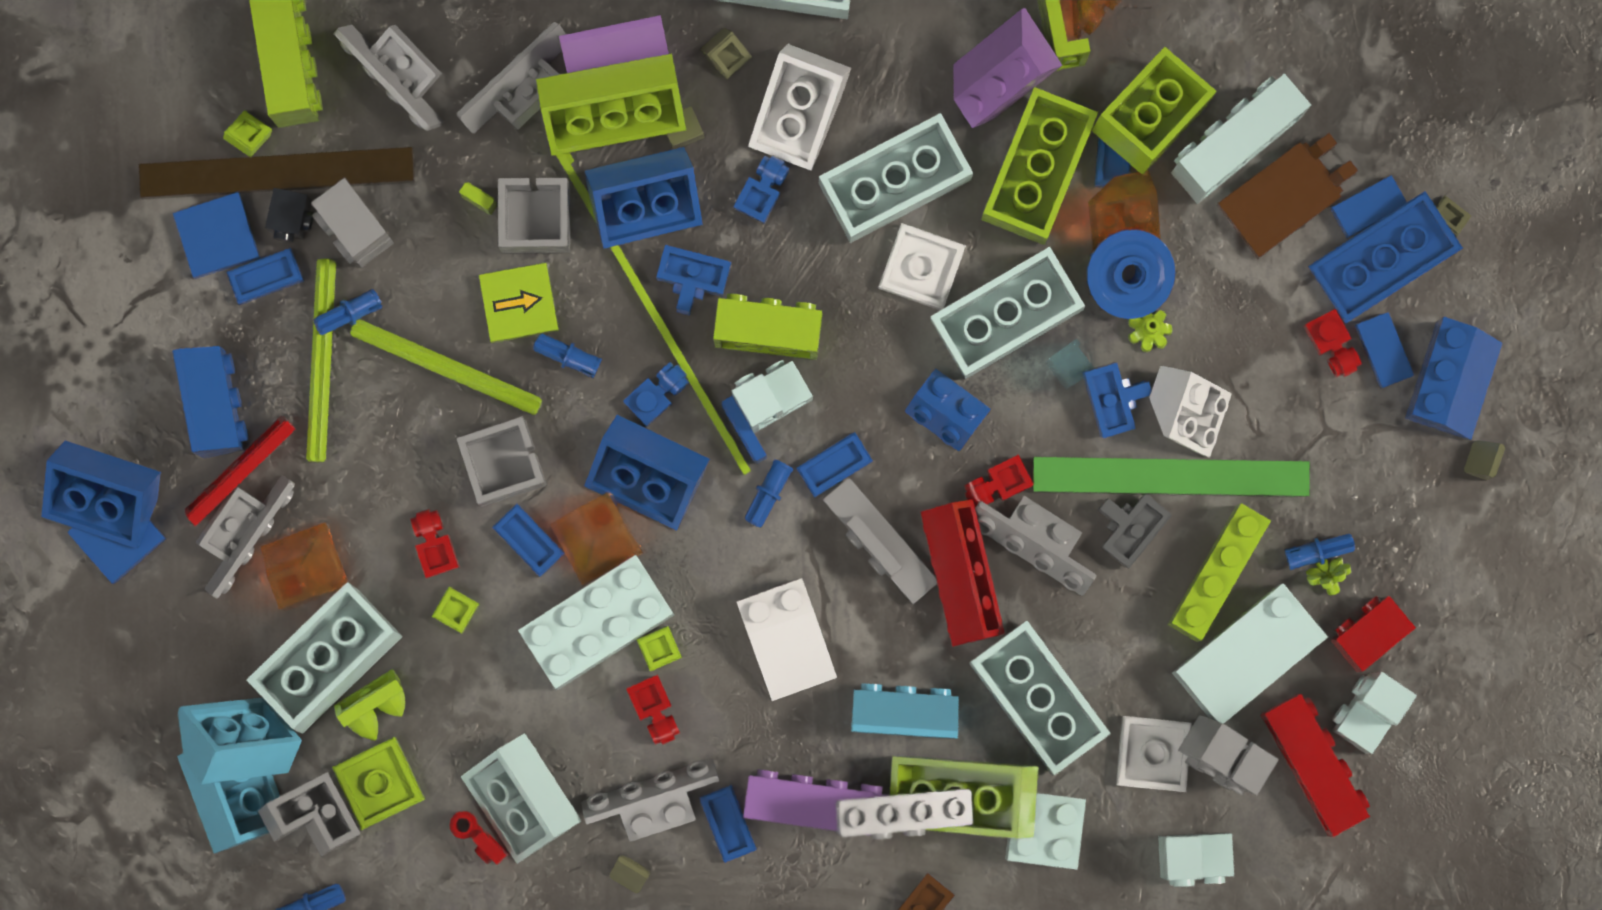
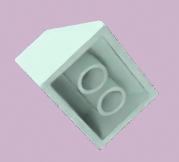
(520, 798)

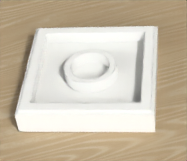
(921, 266)
(1151, 754)

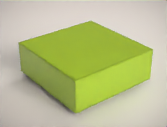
(247, 133)
(478, 198)
(455, 610)
(659, 648)

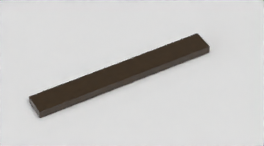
(276, 171)

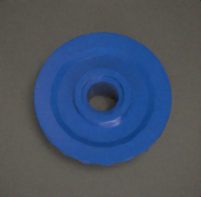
(1152, 277)

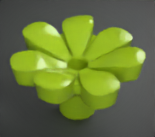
(1146, 334)
(1329, 575)

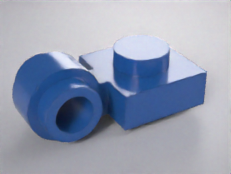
(757, 197)
(649, 400)

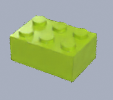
(1153, 110)
(768, 327)

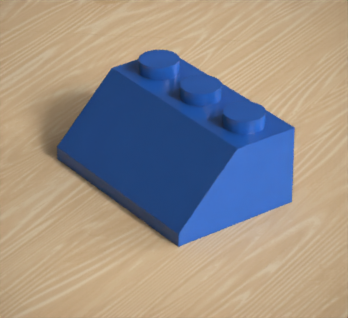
(644, 197)
(1454, 378)
(210, 401)
(646, 472)
(99, 493)

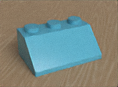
(905, 712)
(236, 740)
(231, 807)

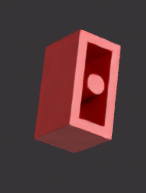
(1372, 633)

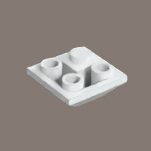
(1189, 408)

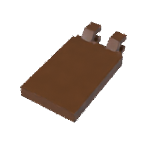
(1285, 195)

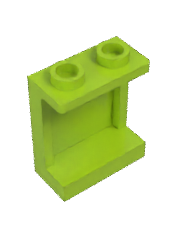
(1070, 53)

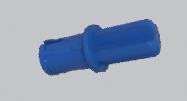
(348, 312)
(567, 355)
(768, 493)
(1318, 551)
(320, 900)

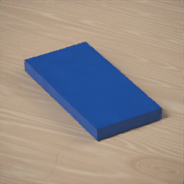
(1385, 257)

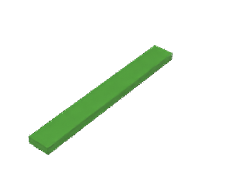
(1171, 476)

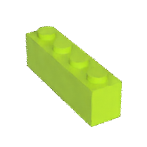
(1219, 572)

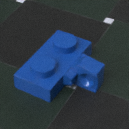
(692, 275)
(1113, 398)

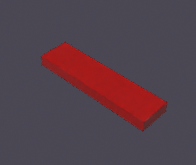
(239, 470)

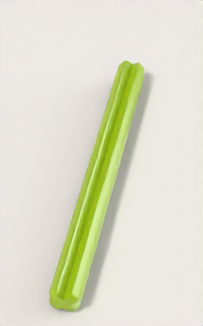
(320, 364)
(446, 367)

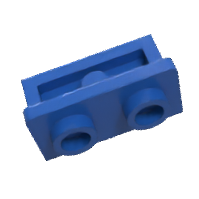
(947, 410)

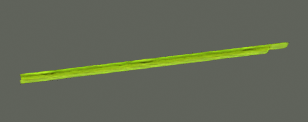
(566, 160)

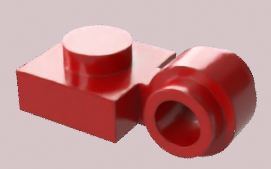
(1328, 335)
(1006, 478)
(435, 554)
(650, 700)
(487, 847)

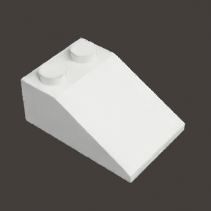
(799, 106)
(786, 639)

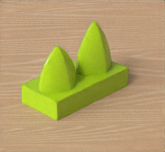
(358, 708)

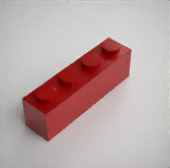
(962, 572)
(1315, 764)

